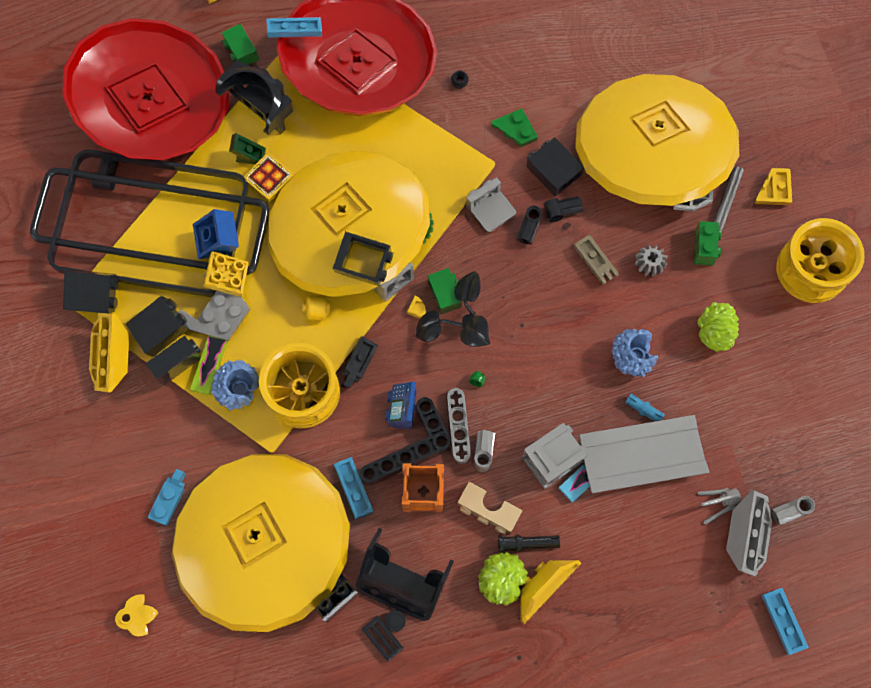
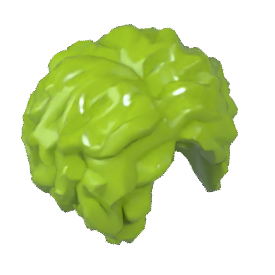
(718, 326)
(502, 578)

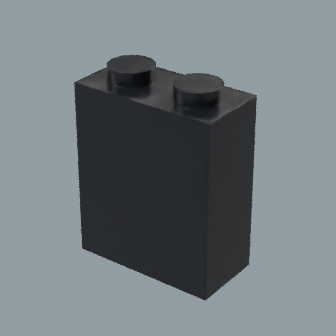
(554, 166)
(90, 291)
(157, 326)
(174, 360)

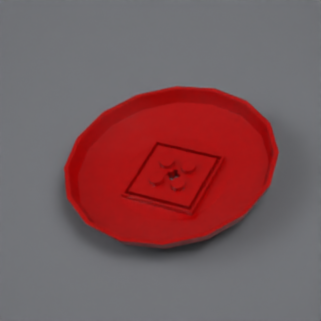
(384, 35)
(138, 59)

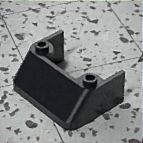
(397, 585)

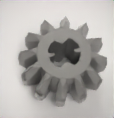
(649, 266)

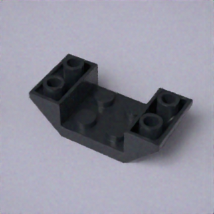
(340, 598)

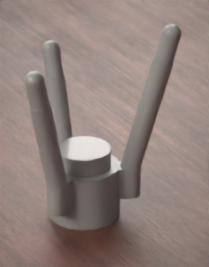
(728, 498)

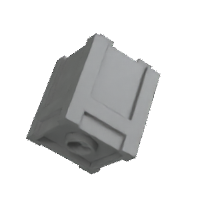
(554, 455)

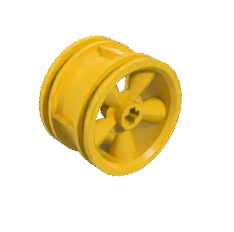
(286, 360)

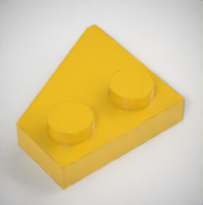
(776, 188)

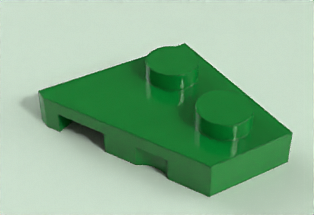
(516, 127)

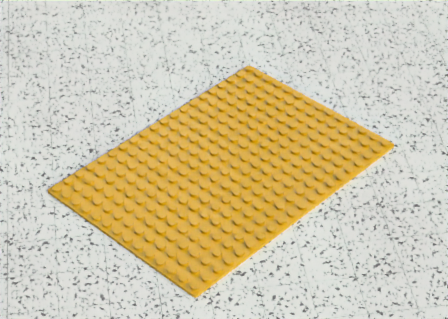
(439, 160)

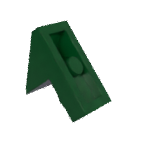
(246, 150)

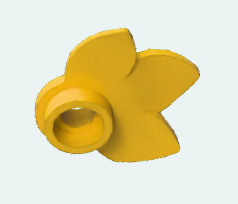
(139, 616)

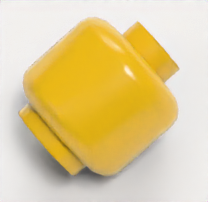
(316, 308)

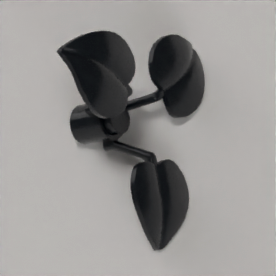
(475, 328)

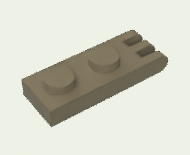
(595, 259)

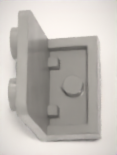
(490, 205)

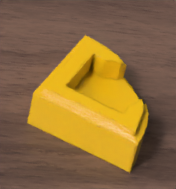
(417, 308)

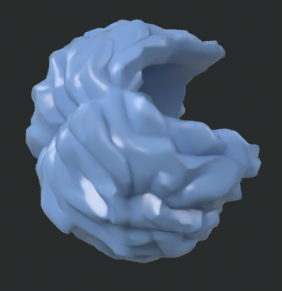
(631, 352)
(235, 384)

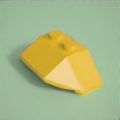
(108, 352)
(543, 585)

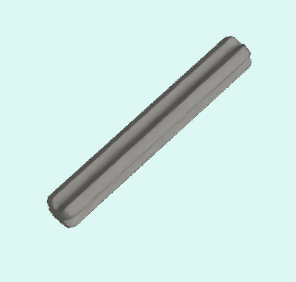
(728, 196)

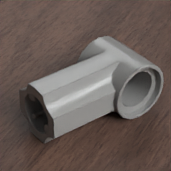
(484, 449)
(792, 511)

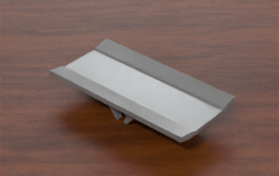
(643, 454)

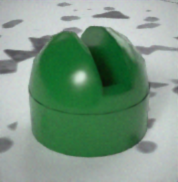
(477, 379)

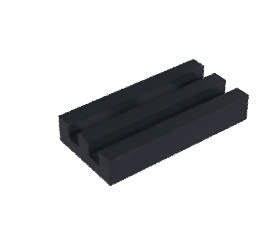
(393, 652)

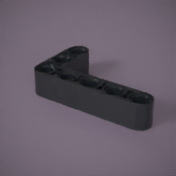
(411, 450)

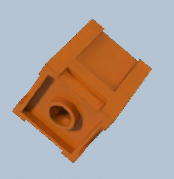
(423, 476)

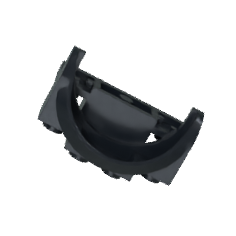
(262, 95)

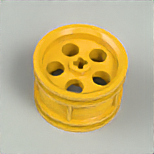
(846, 255)

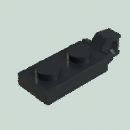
(358, 361)

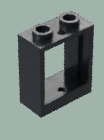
(344, 251)

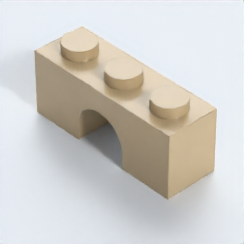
(502, 519)

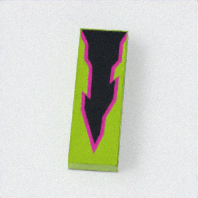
(208, 364)

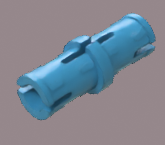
(644, 408)

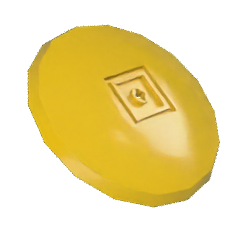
(652, 163)
(380, 204)
(291, 563)

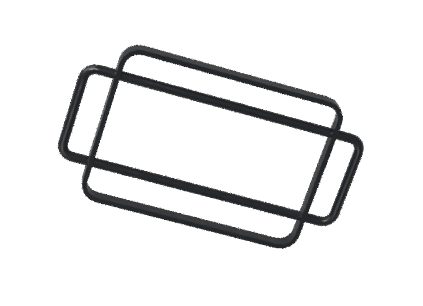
(74, 172)

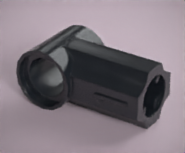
(106, 167)
(558, 209)
(529, 226)

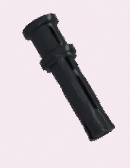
(519, 543)

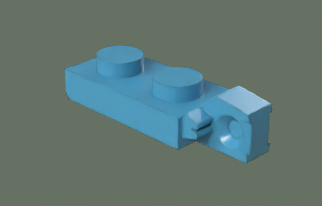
(168, 498)

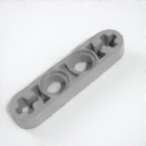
(458, 425)

